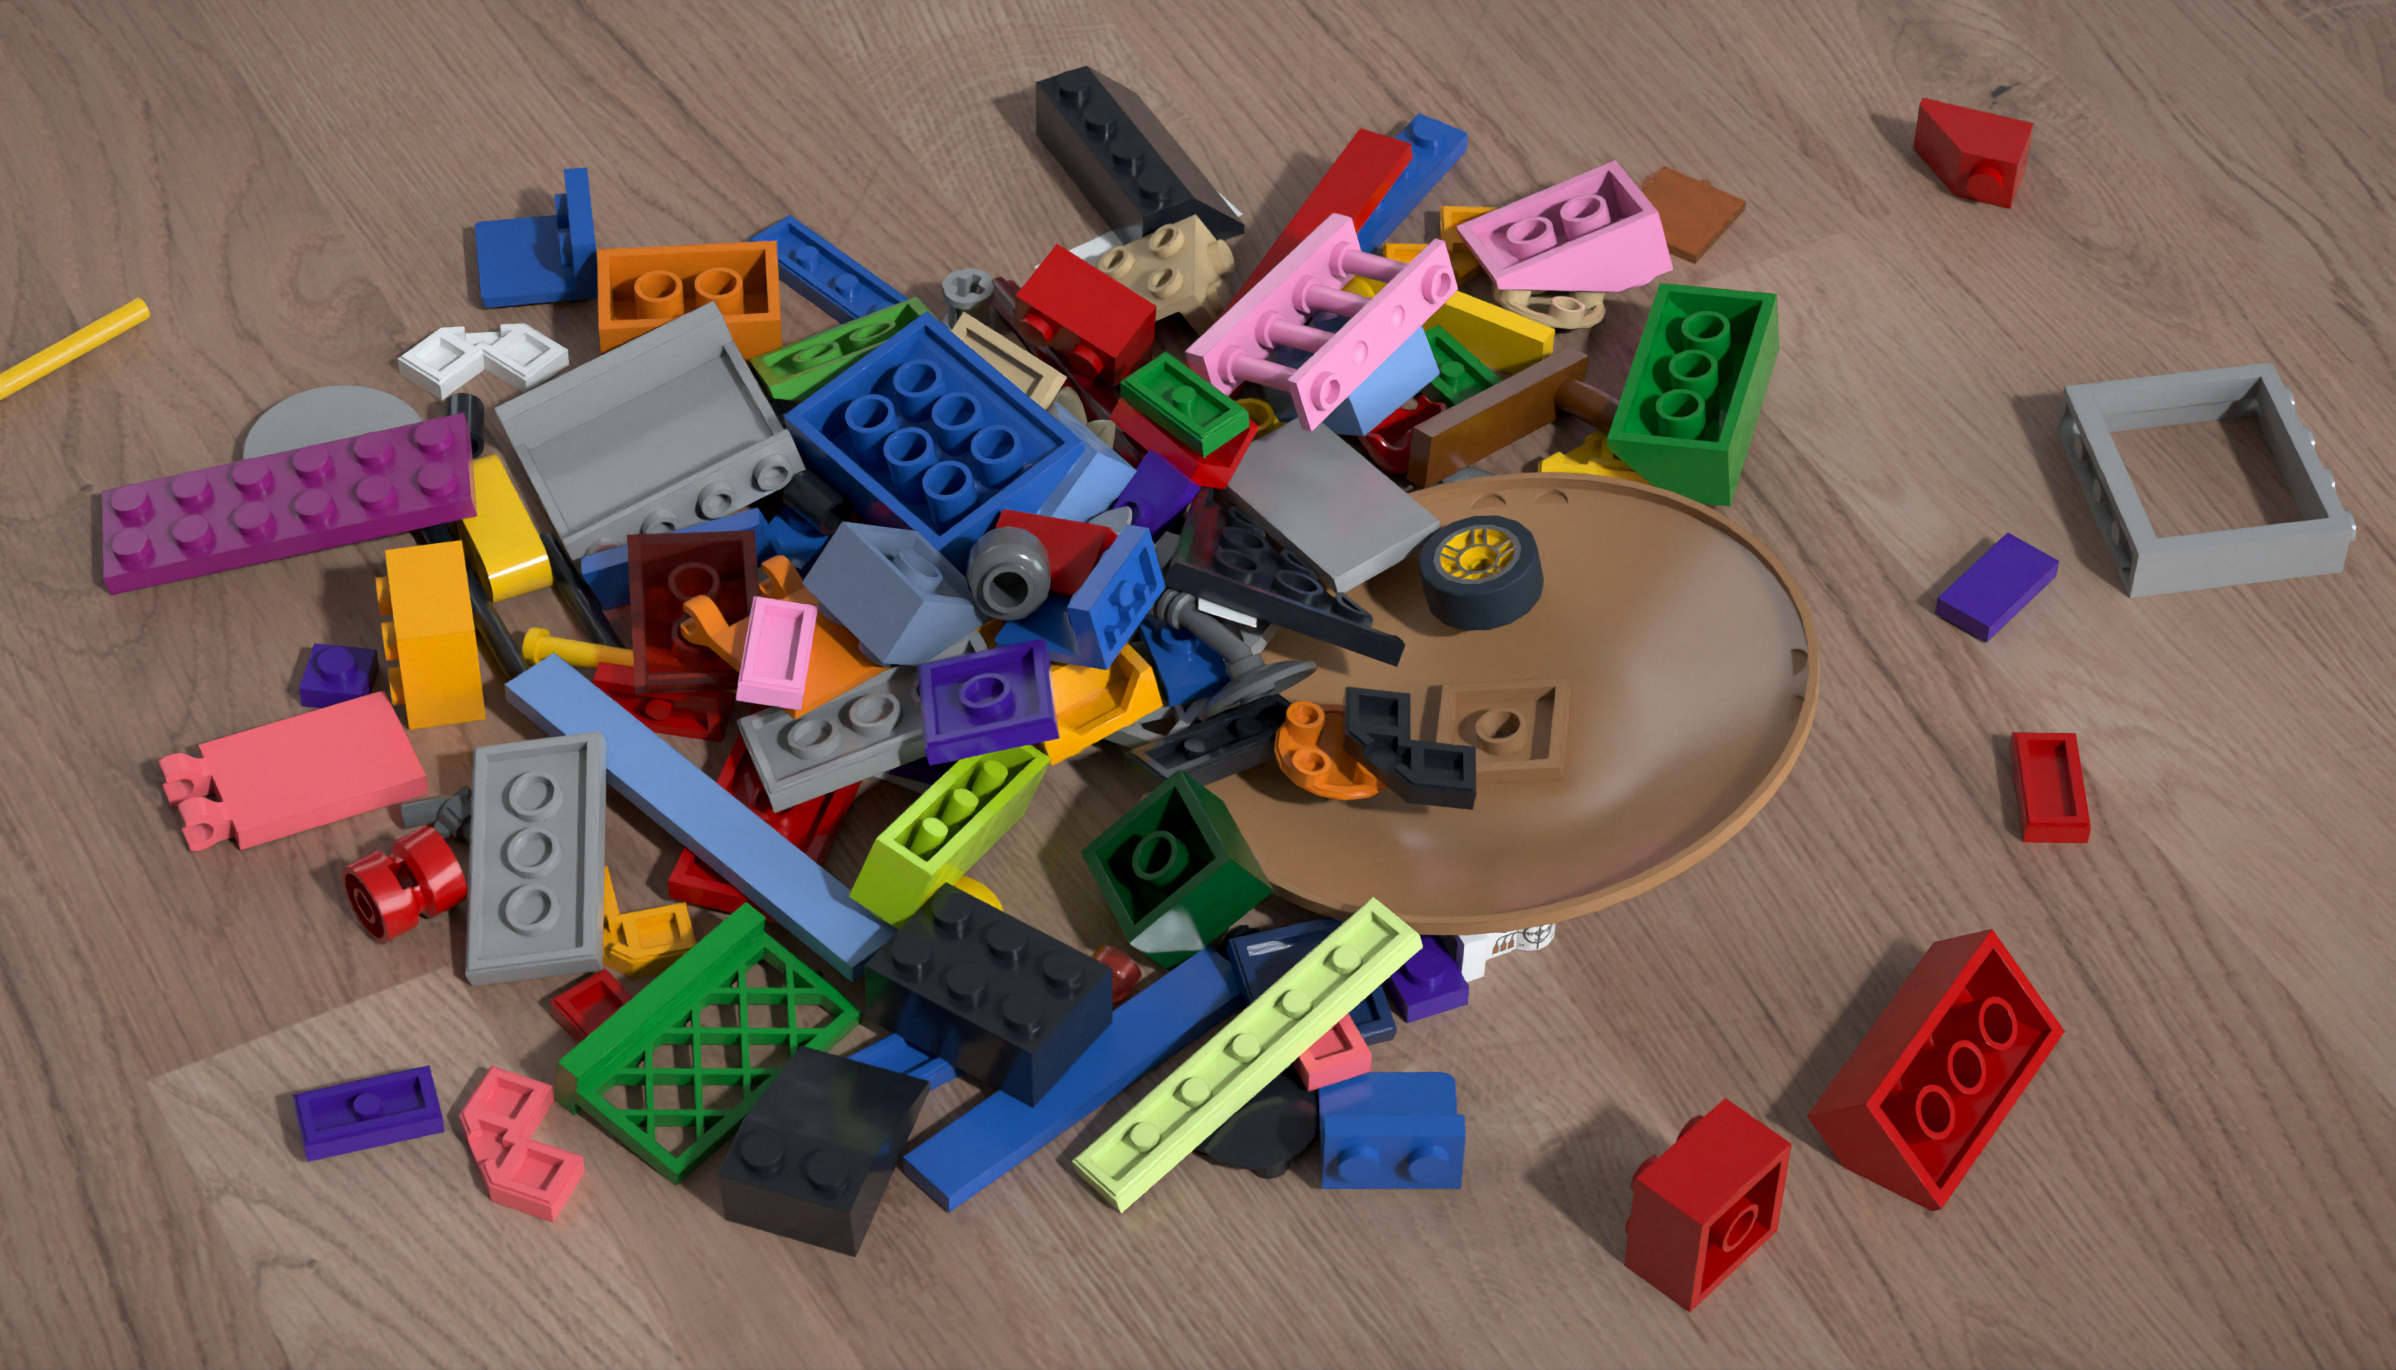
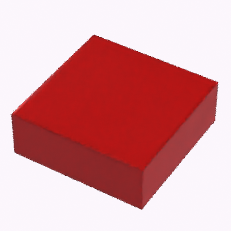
(588, 1004)

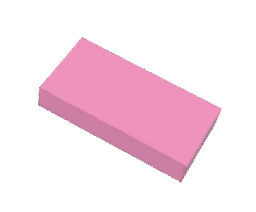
(776, 653)

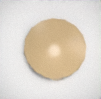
(1554, 307)

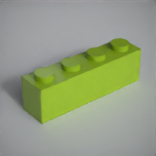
(947, 831)

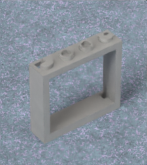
(2210, 558)

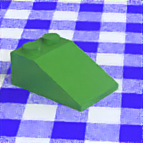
(813, 362)

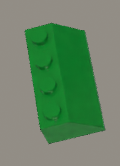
(1697, 389)

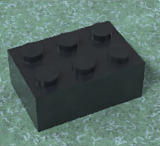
(989, 994)

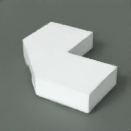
(454, 357)

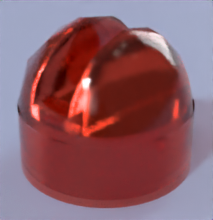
(1124, 970)

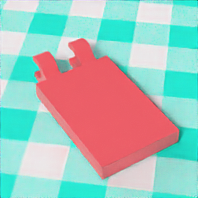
(294, 774)

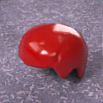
(1390, 440)

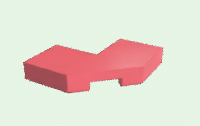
(511, 1164)

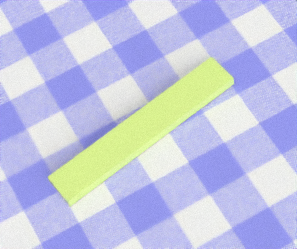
(1247, 1054)

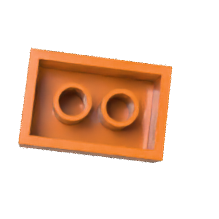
(661, 283)

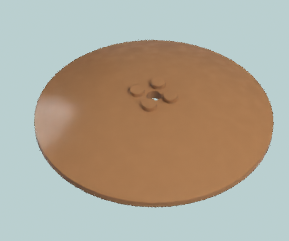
(1645, 700)

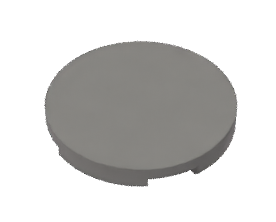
(326, 416)

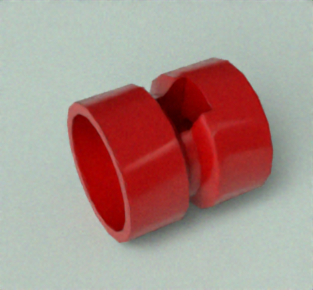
(411, 881)

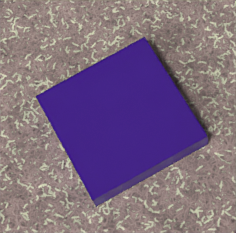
(987, 701)

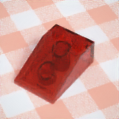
(663, 576)

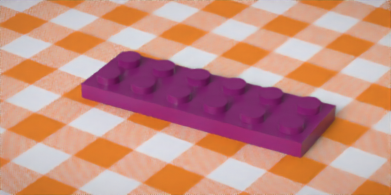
(287, 503)

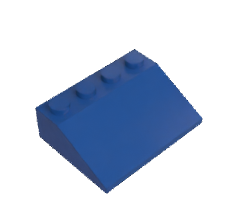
(932, 440)

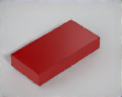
(2049, 787)

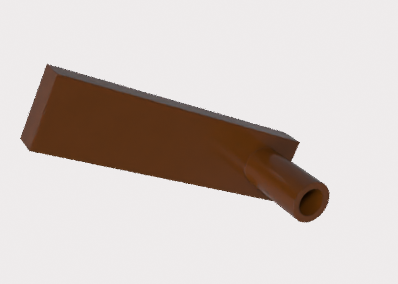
(1506, 415)

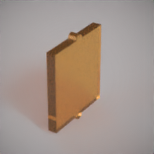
(1691, 212)

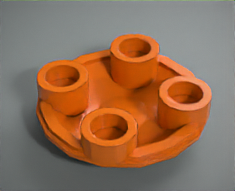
(1313, 756)

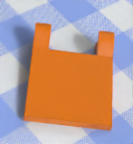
(834, 658)

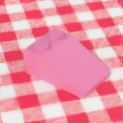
(1573, 237)

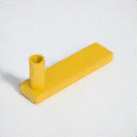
(1487, 331)

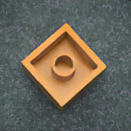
(431, 635)

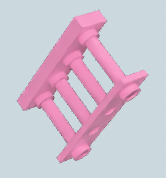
(1309, 282)

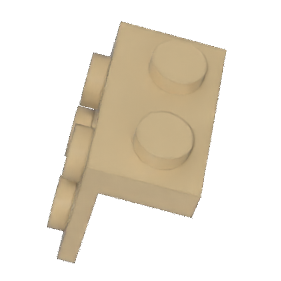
(1177, 271)

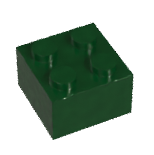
(1176, 871)

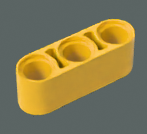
(502, 538)

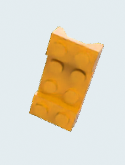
(1093, 700)

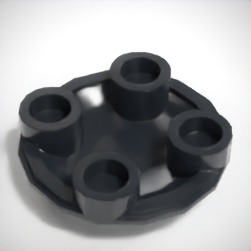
(1267, 1129)

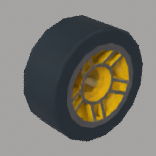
(1481, 572)

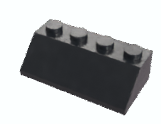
(1125, 157)

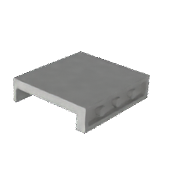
(650, 437)

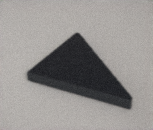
(1232, 564)

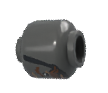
(1008, 573)

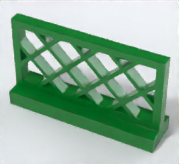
(658, 1018)

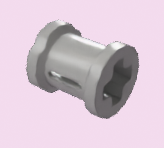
(961, 296)

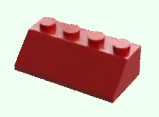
(1938, 1070)

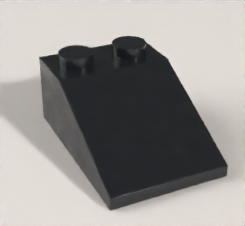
(820, 1150)

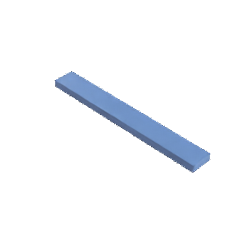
(705, 817)

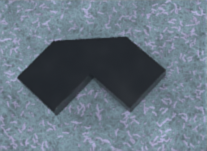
(1420, 772)

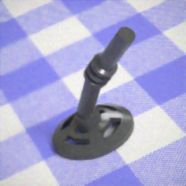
(1247, 672)

